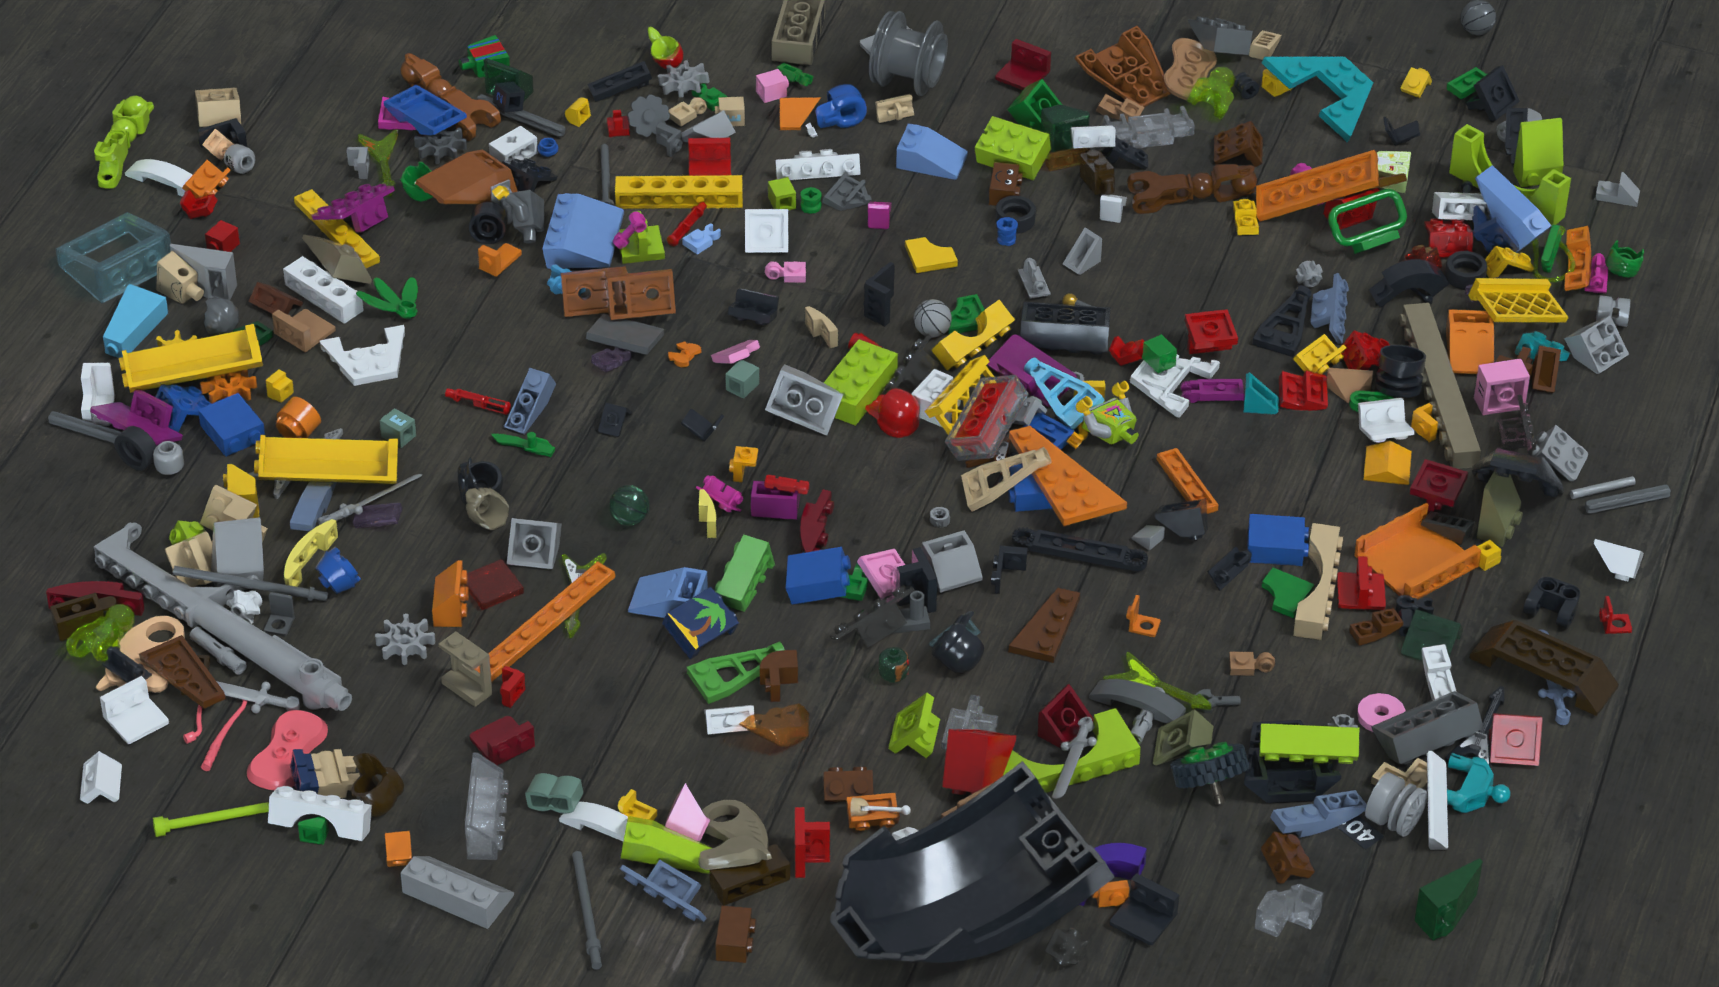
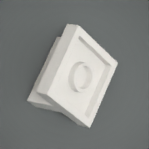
(766, 230)

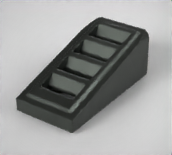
(1449, 526)

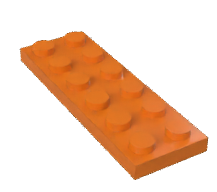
(1317, 185)

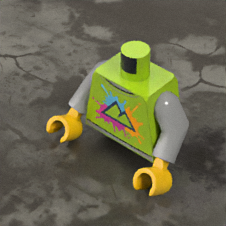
(1111, 419)

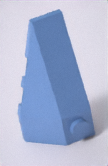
(1511, 207)

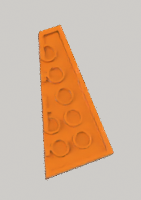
(1065, 483)

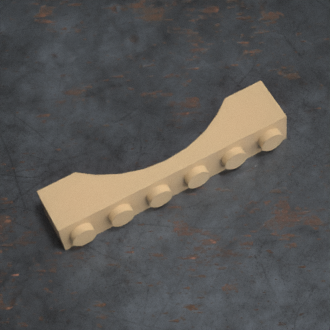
(1311, 611)

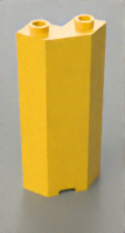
(191, 360)
(326, 460)

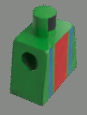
(478, 51)

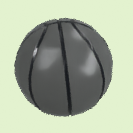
(1478, 17)

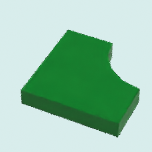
(965, 314)
(1286, 591)

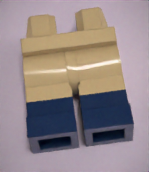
(323, 772)

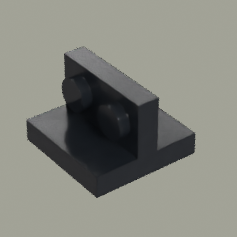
(1494, 94)
(919, 576)

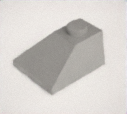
(713, 127)

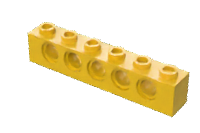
(678, 191)

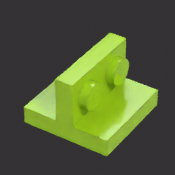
(643, 246)
(915, 727)

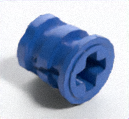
(1006, 231)

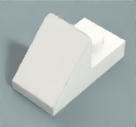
(1111, 207)

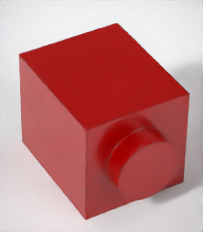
(222, 237)

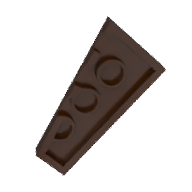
(1047, 628)
(184, 670)

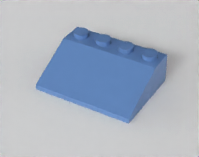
(581, 232)

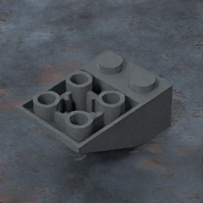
(1222, 35)

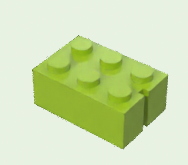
(1013, 145)

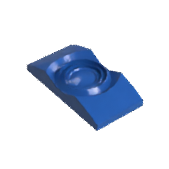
(423, 110)

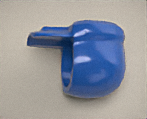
(843, 108)

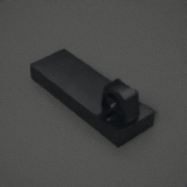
(636, 75)

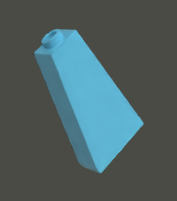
(133, 320)

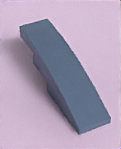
(312, 505)

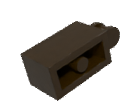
(1097, 172)
(77, 612)

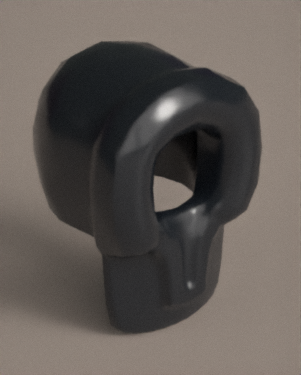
(478, 475)
(959, 647)

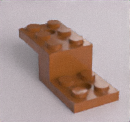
(618, 293)

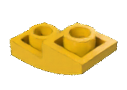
(1245, 217)

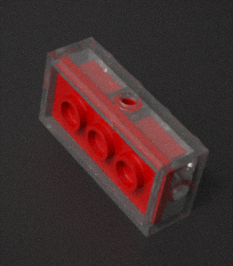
(986, 417)

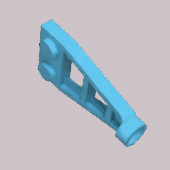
(1068, 412)

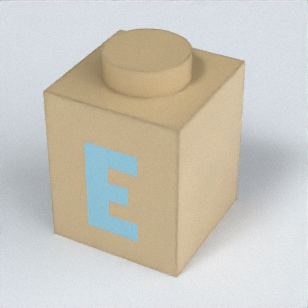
(733, 108)

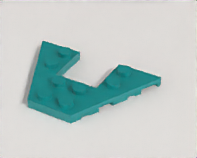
(1338, 75)

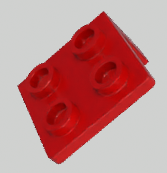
(709, 156)
(1449, 236)
(1362, 350)

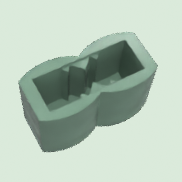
(554, 793)

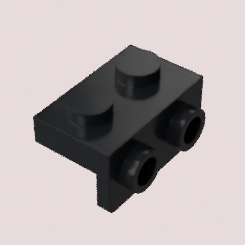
(754, 306)

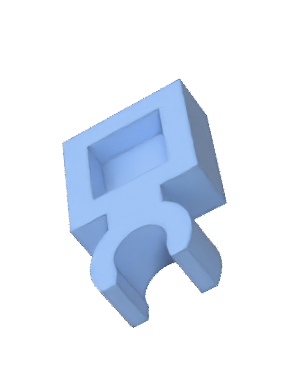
(700, 240)

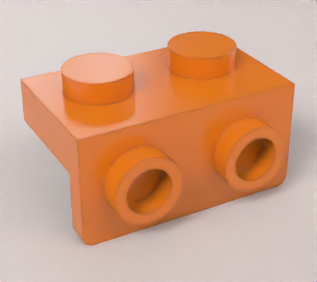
(874, 818)

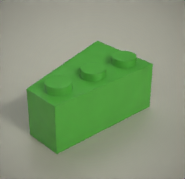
(744, 572)

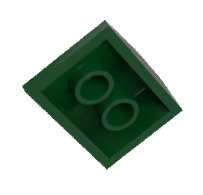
(1447, 899)

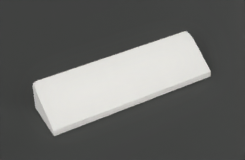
(1437, 802)

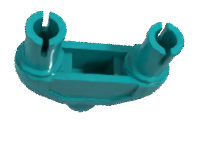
(1477, 785)

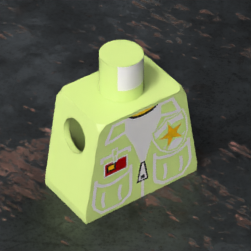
(1394, 163)

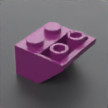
(773, 502)

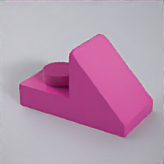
(879, 215)

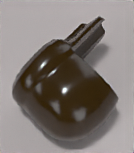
(370, 790)

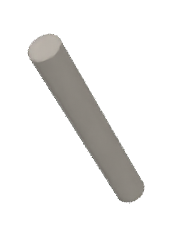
(1603, 487)

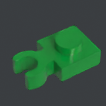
(795, 74)
(710, 96)

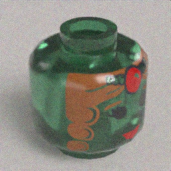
(893, 664)

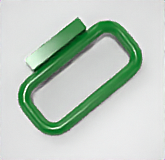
(1373, 237)

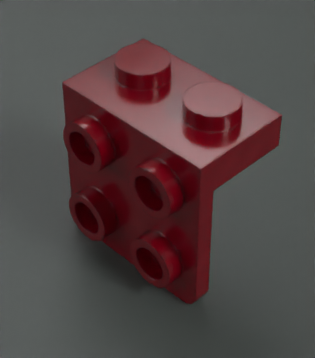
(503, 739)

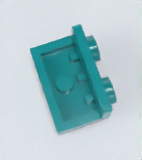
(1536, 339)

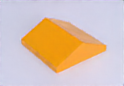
(1387, 463)

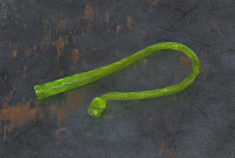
(1535, 244)

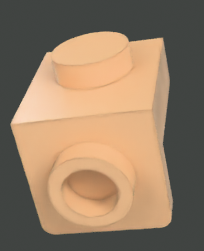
(217, 144)

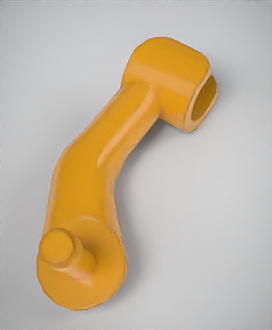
(1076, 439)

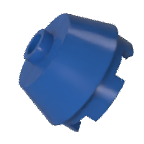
(336, 572)

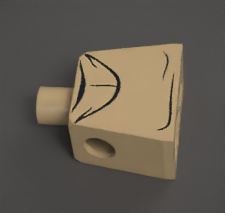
(177, 279)

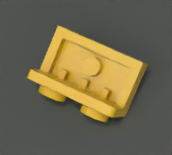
(1319, 355)

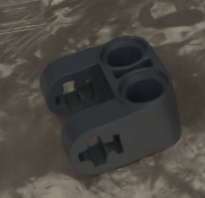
(1555, 596)

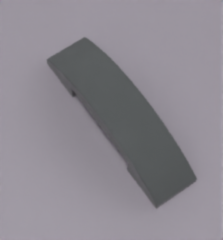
(1138, 695)

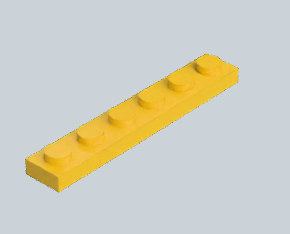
(336, 229)

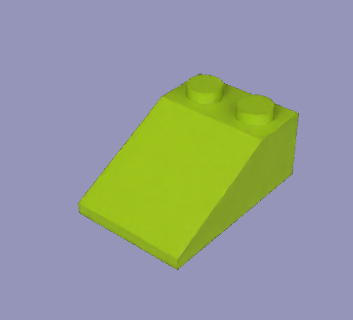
(1538, 150)

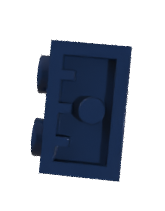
(1492, 232)

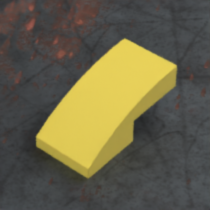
(707, 513)

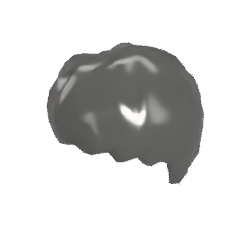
(220, 316)

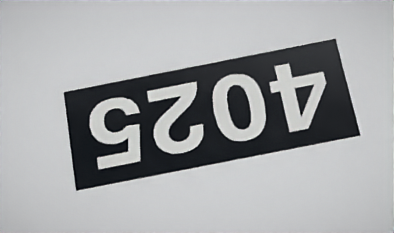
(1361, 832)

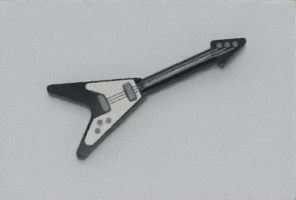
(1479, 743)

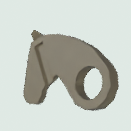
(743, 836)

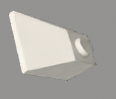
(1620, 559)

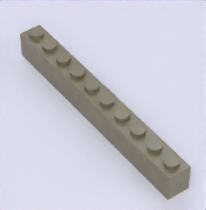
(1441, 387)

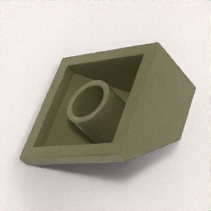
(1181, 736)

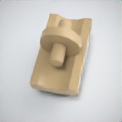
(894, 108)

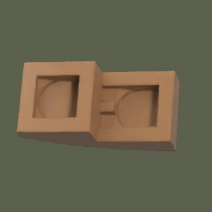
(1113, 108)

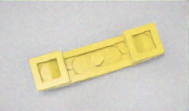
(318, 538)

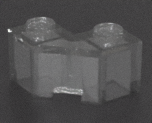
(1297, 905)

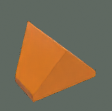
(795, 111)

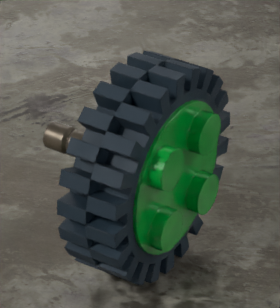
(1210, 767)

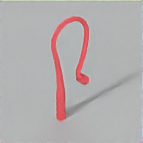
(215, 746)

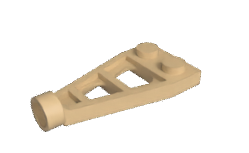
(975, 481)

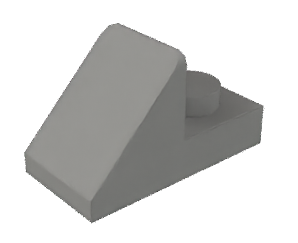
(1622, 193)

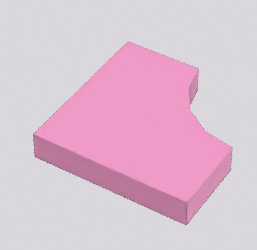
(736, 352)
(881, 570)

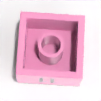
(1499, 385)

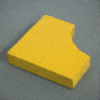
(928, 256)

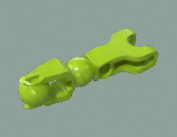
(129, 119)

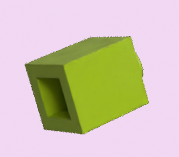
(782, 194)

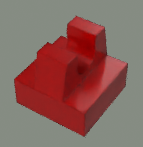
(617, 124)

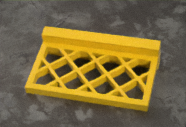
(1520, 292)
(958, 389)

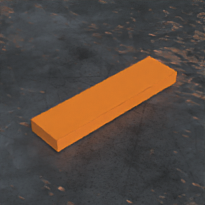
(1185, 478)

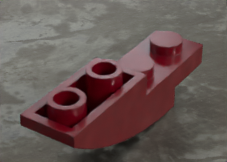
(814, 522)
(102, 588)

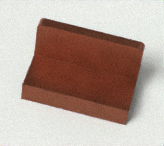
(272, 299)

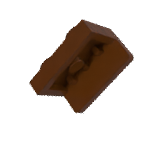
(844, 784)
(1286, 857)

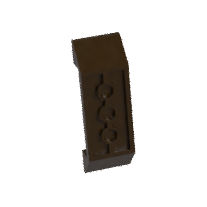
(1551, 660)

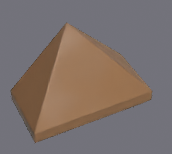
(1346, 381)

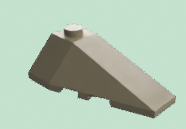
(338, 259)

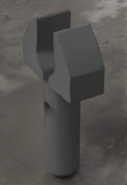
(1218, 700)

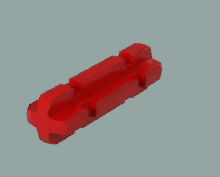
(786, 484)

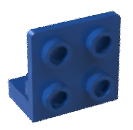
(184, 401)

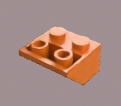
(450, 596)

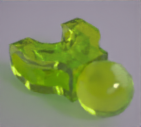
(1214, 90)
(102, 633)

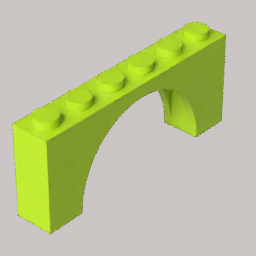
(1471, 159)
(1113, 751)

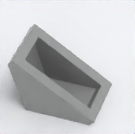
(1085, 252)

